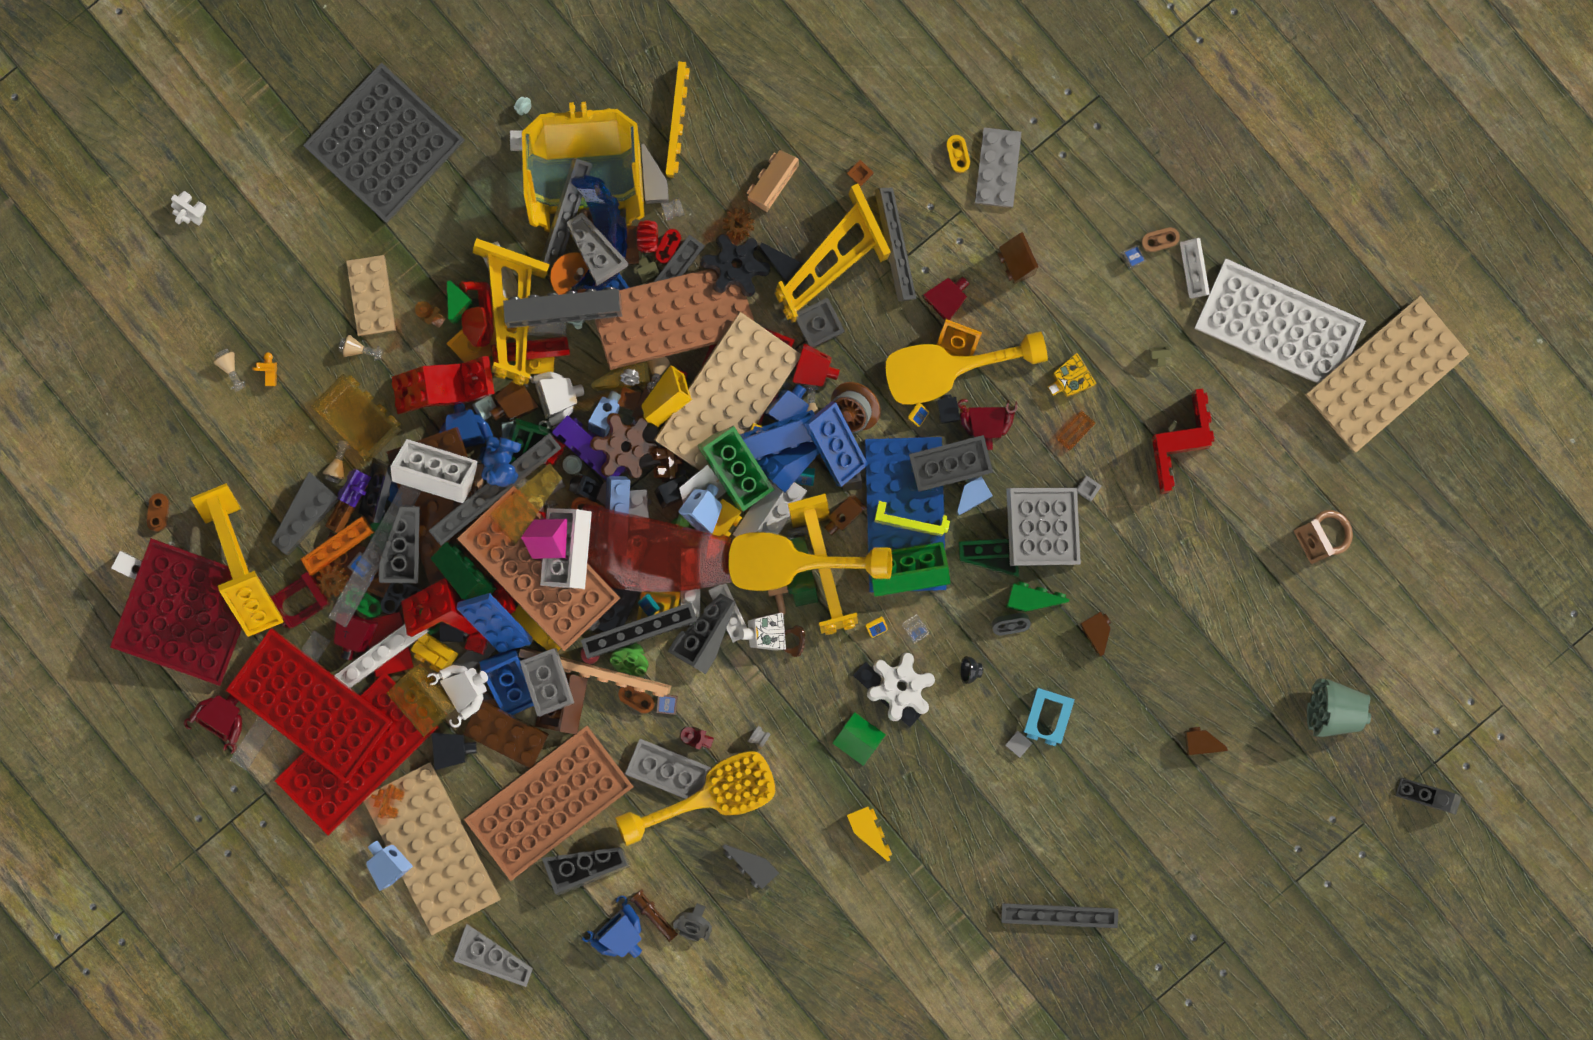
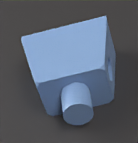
(597, 422)
(702, 509)
(386, 865)

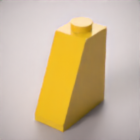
(667, 397)

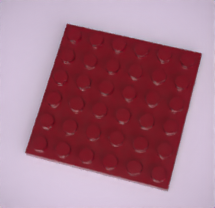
(179, 614)

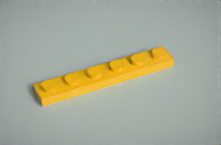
(678, 112)

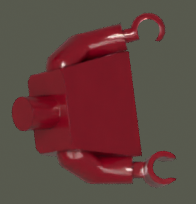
(987, 421)
(220, 718)

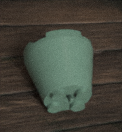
(1336, 709)

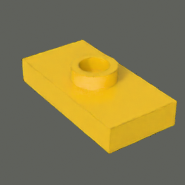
(539, 365)

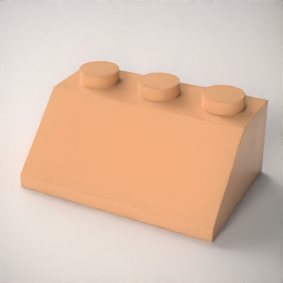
(773, 180)

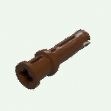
(647, 908)

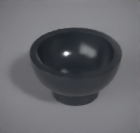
(970, 670)

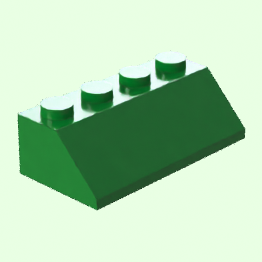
(735, 468)
(915, 569)

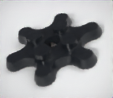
(735, 276)

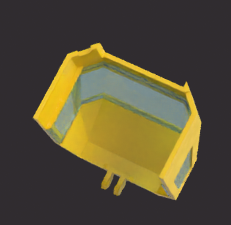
(595, 136)

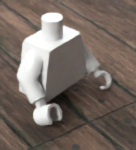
(556, 396)
(464, 689)

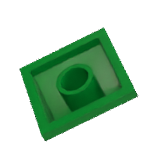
(457, 303)
(859, 739)

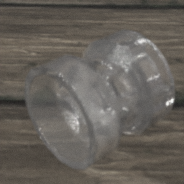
(672, 209)

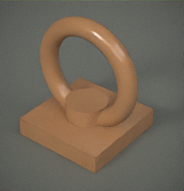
(1315, 540)

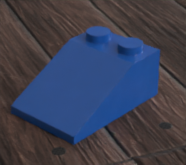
(788, 465)
(507, 681)

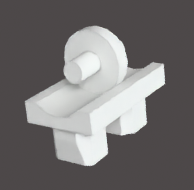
(185, 211)

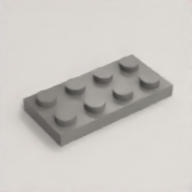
(998, 167)
(666, 769)

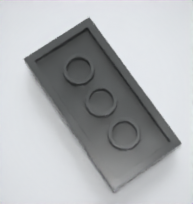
(951, 463)

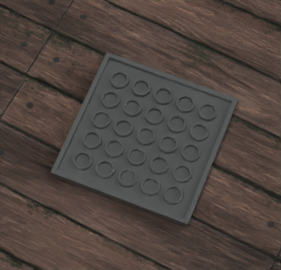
(384, 143)

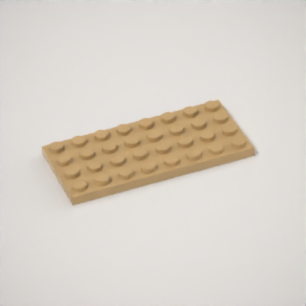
(1387, 374)
(729, 388)
(446, 871)

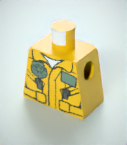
(1071, 378)

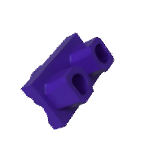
(353, 487)

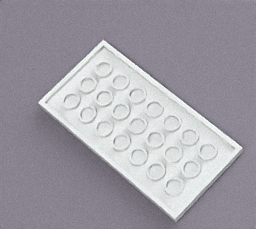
(1278, 323)

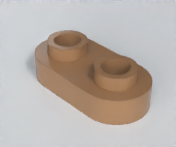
(1160, 240)

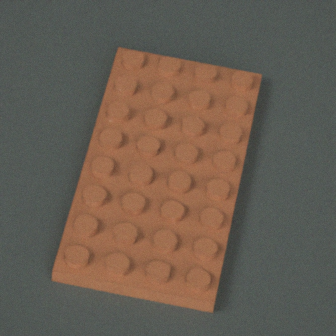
(670, 318)
(557, 610)
(548, 803)

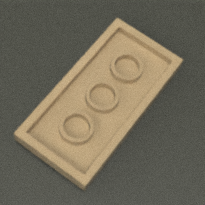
(371, 295)

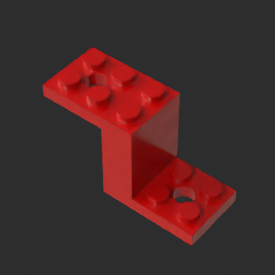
(443, 385)
(1182, 441)
(440, 604)

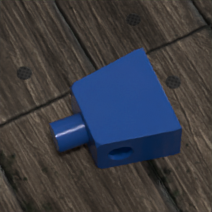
(787, 404)

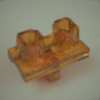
(429, 313)
(392, 793)

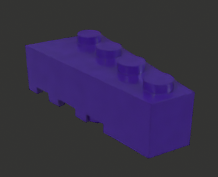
(578, 440)

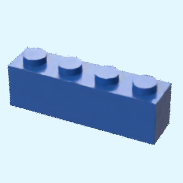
(778, 435)

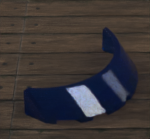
(605, 218)

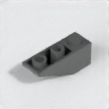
(1428, 796)
(757, 867)

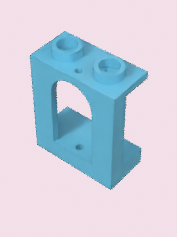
(1031, 725)

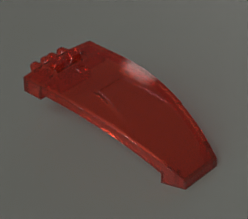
(654, 554)

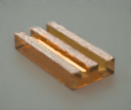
(1086, 419)

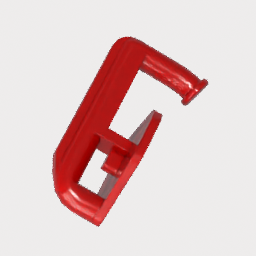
(478, 321)

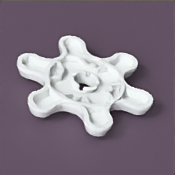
(888, 687)

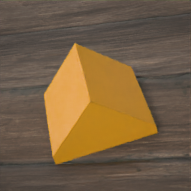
(958, 339)

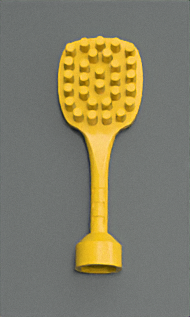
(928, 371)
(771, 561)
(730, 787)

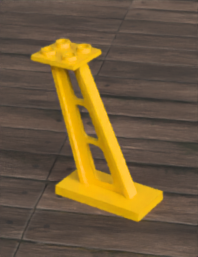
(872, 238)
(524, 266)
(810, 513)
(245, 592)

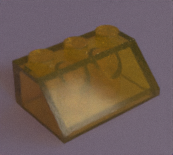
(421, 702)

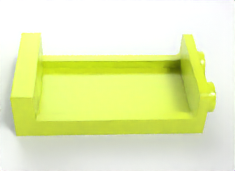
(910, 524)

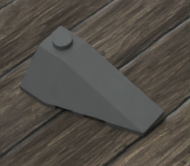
(401, 551)
(702, 640)

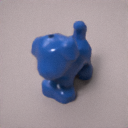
(497, 460)

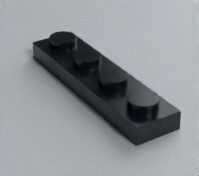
(869, 678)

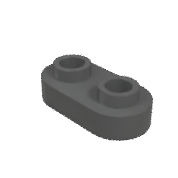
(1011, 624)

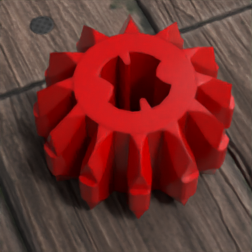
(647, 236)

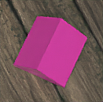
(546, 538)

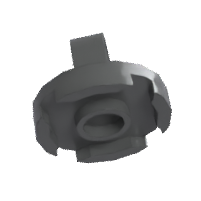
(693, 925)

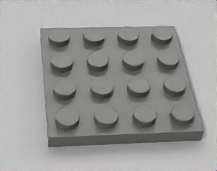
(1043, 526)

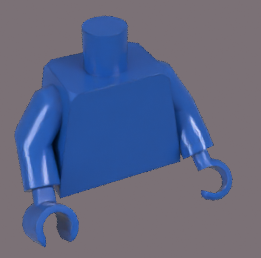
(472, 427)
(619, 934)

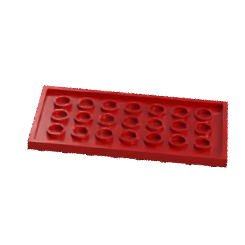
(309, 705)
(329, 798)

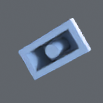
(973, 494)

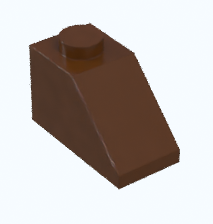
(1097, 631)
(1202, 742)

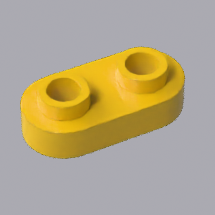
(958, 154)

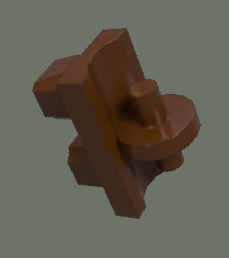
(669, 464)

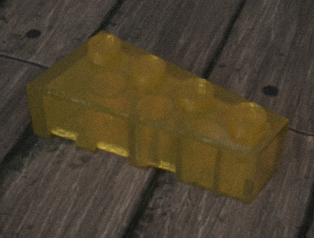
(522, 507)

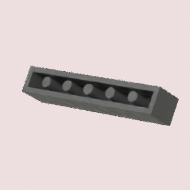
(562, 308)
(639, 630)

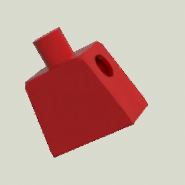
(814, 367)

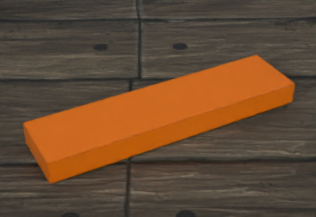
(337, 545)

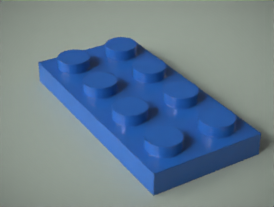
(836, 444)
(494, 623)

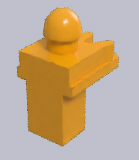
(270, 369)

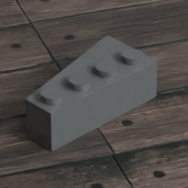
(306, 511)
(579, 869)

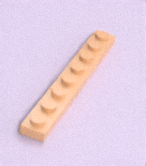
(604, 675)

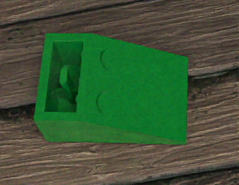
(1028, 599)

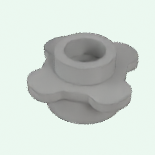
(630, 377)

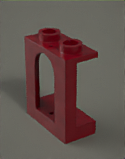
(279, 598)

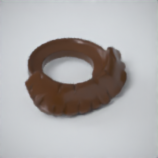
(799, 632)

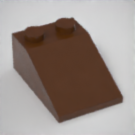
(1017, 259)

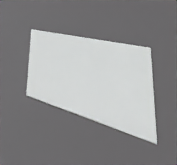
(701, 481)

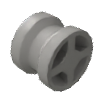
(759, 737)

